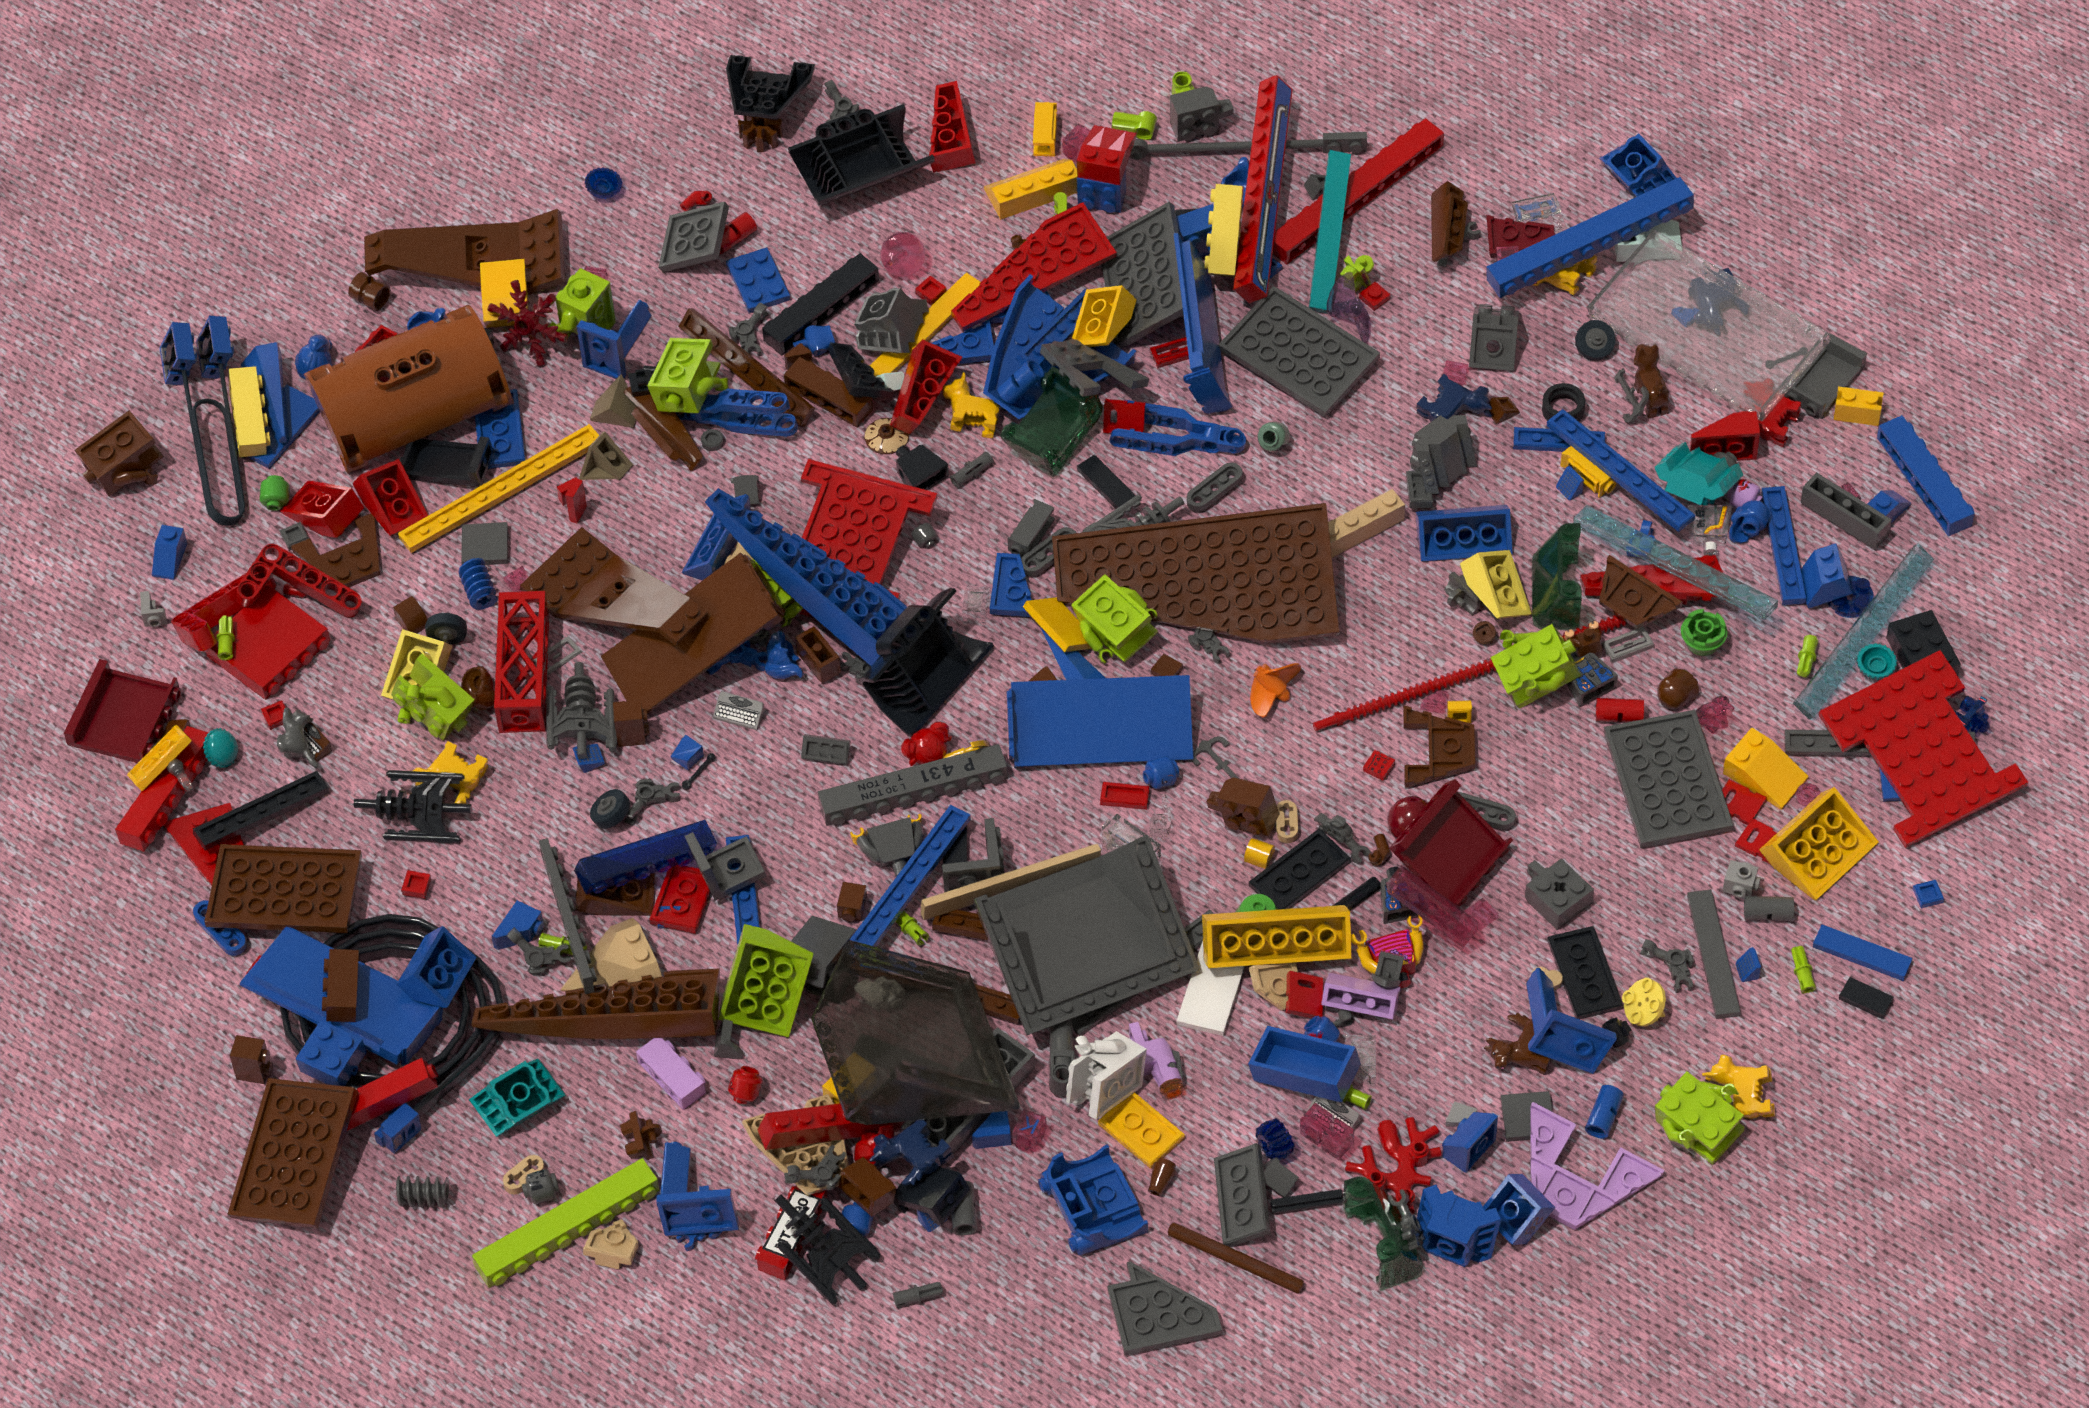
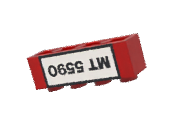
(769, 1257)

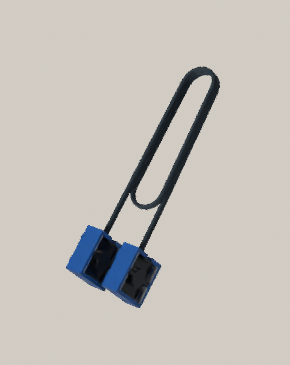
(213, 354)

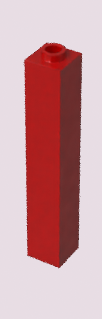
(393, 1091)

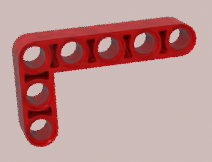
(296, 579)
(196, 622)

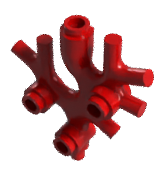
(1407, 1157)

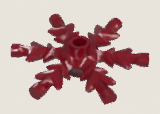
(527, 322)

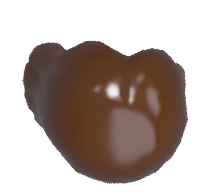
(1677, 689)

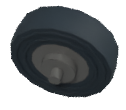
(1595, 340)
(446, 628)
(610, 809)

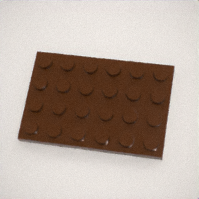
(283, 888)
(293, 1153)

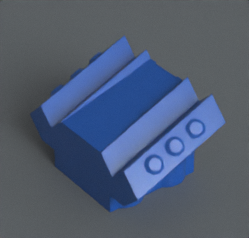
(1638, 166)
(1457, 1227)

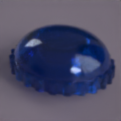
(603, 183)

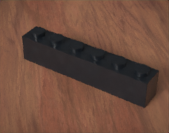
(820, 303)

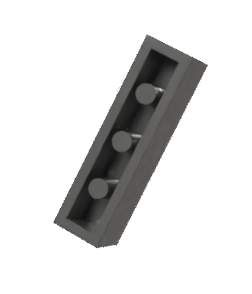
(1846, 511)

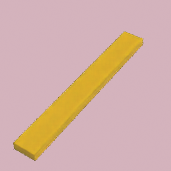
(934, 321)

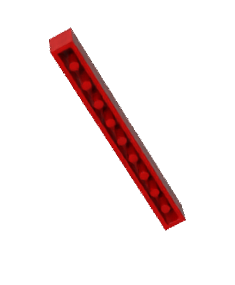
(1362, 186)

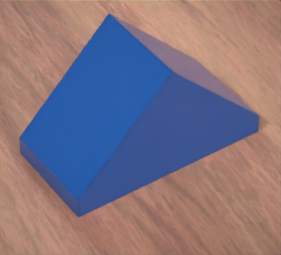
(993, 1131)

